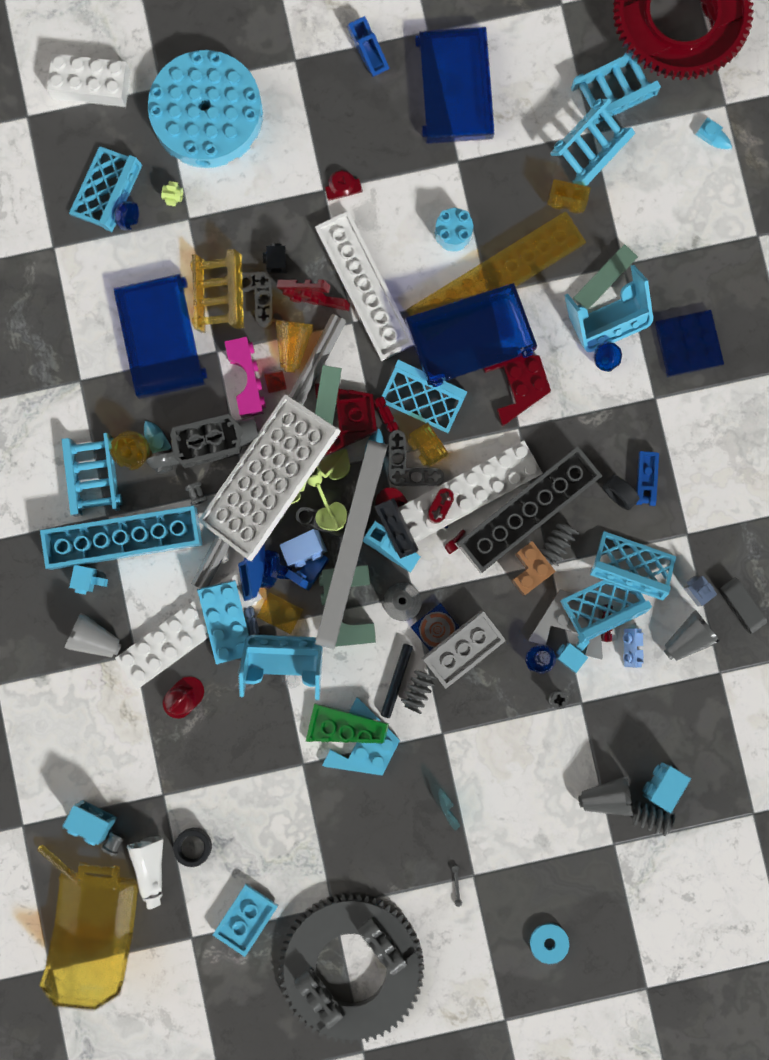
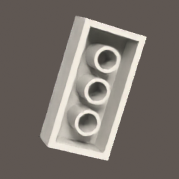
(88, 80)

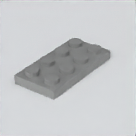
(463, 649)

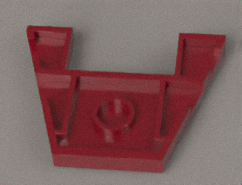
(311, 293)
(527, 384)
(355, 417)

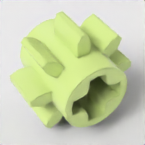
(172, 193)

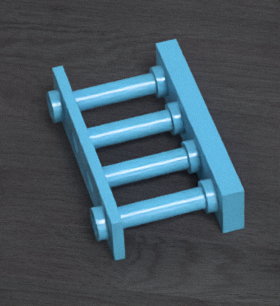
(630, 98)
(609, 148)
(75, 486)

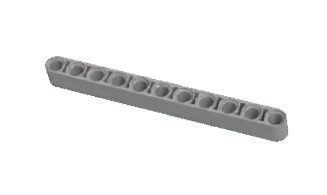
(351, 544)

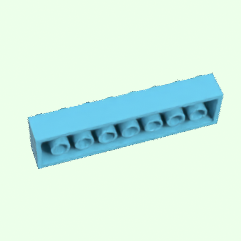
(121, 537)

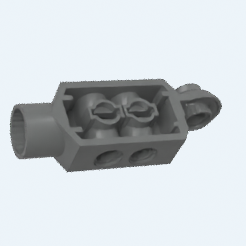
(205, 442)

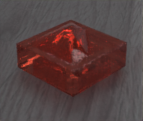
(275, 381)

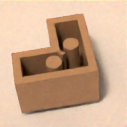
(536, 566)

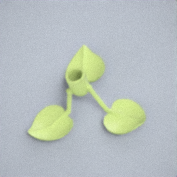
(336, 467)

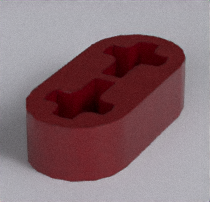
(444, 508)

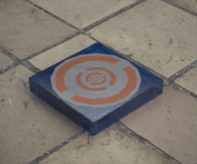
(435, 627)

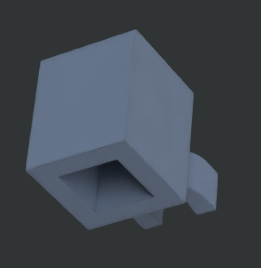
(700, 590)

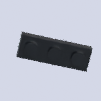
(396, 528)

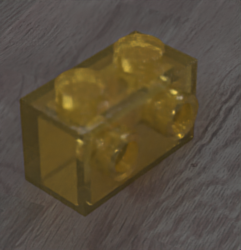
(568, 196)

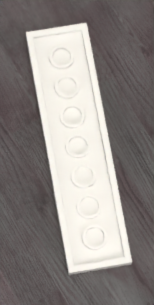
(364, 285)
(473, 489)
(172, 639)

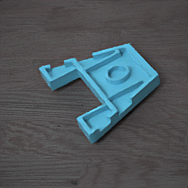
(365, 757)

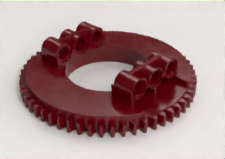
(729, 30)

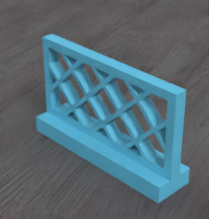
(120, 190)
(418, 376)
(631, 578)
(609, 622)

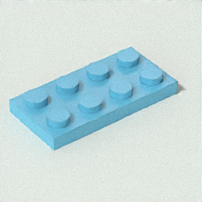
(224, 620)

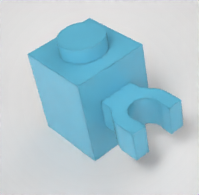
(84, 579)
(572, 656)

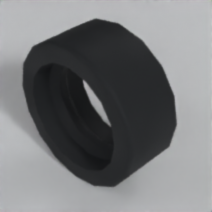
(621, 492)
(181, 858)

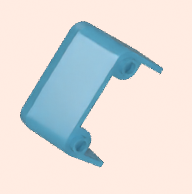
(614, 320)
(281, 657)

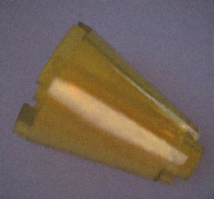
(292, 343)

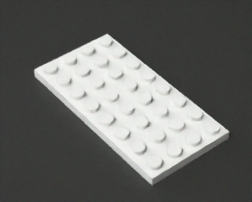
(268, 477)

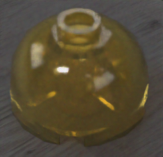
(130, 449)

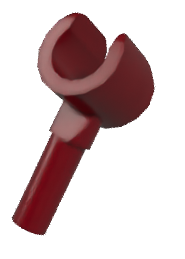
(451, 546)

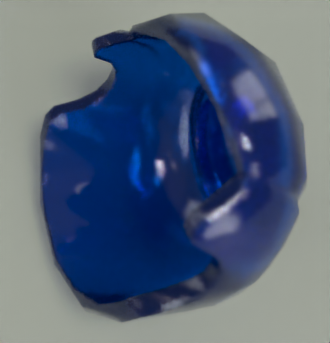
(126, 214)
(607, 356)
(540, 658)

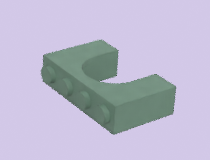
(350, 633)

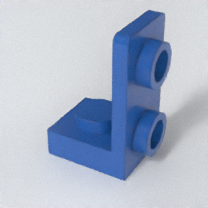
(308, 573)

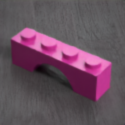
(240, 353)

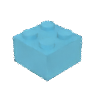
(665, 786)
(89, 822)

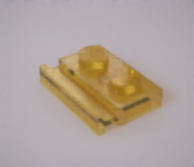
(279, 613)

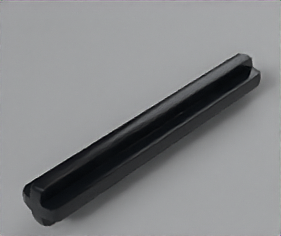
(396, 681)

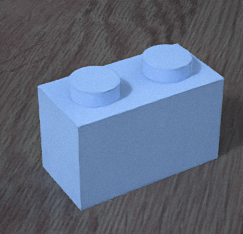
(303, 548)

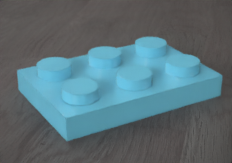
(245, 920)

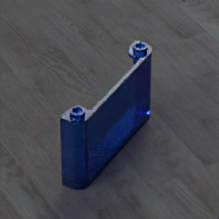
(456, 85)
(471, 334)
(159, 336)

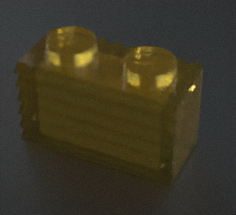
(428, 445)

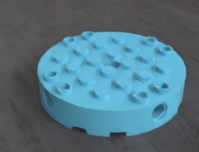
(189, 87)

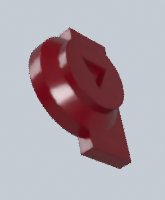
(342, 185)

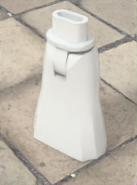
(147, 863)

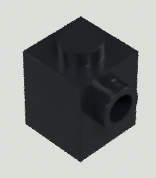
(275, 258)

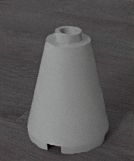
(92, 638)

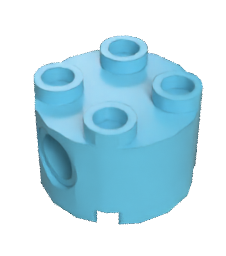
(454, 229)

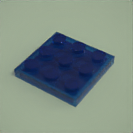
(689, 343)

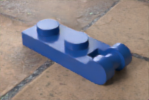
(647, 477)

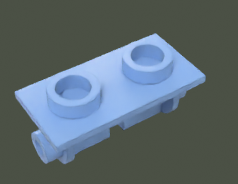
(632, 656)

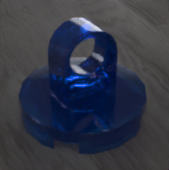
(273, 569)

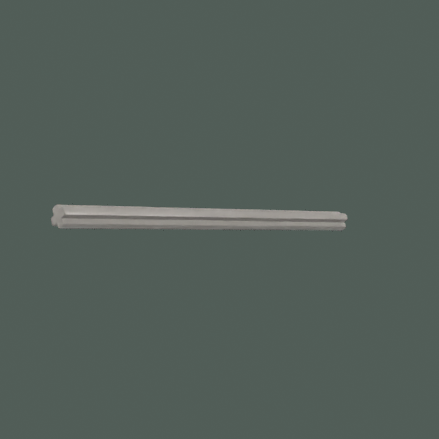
(299, 394)

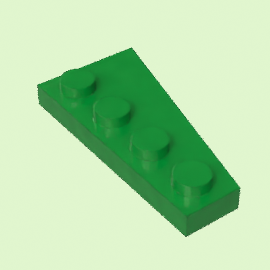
(341, 726)

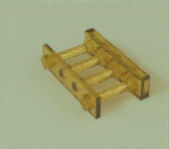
(235, 291)

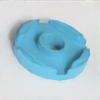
(553, 954)

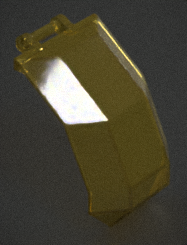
(90, 938)

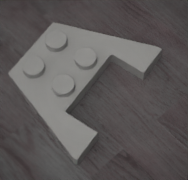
(557, 617)

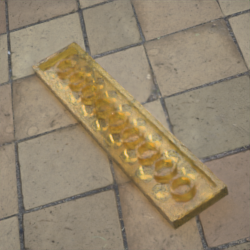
(511, 265)

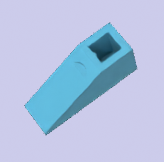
(380, 541)

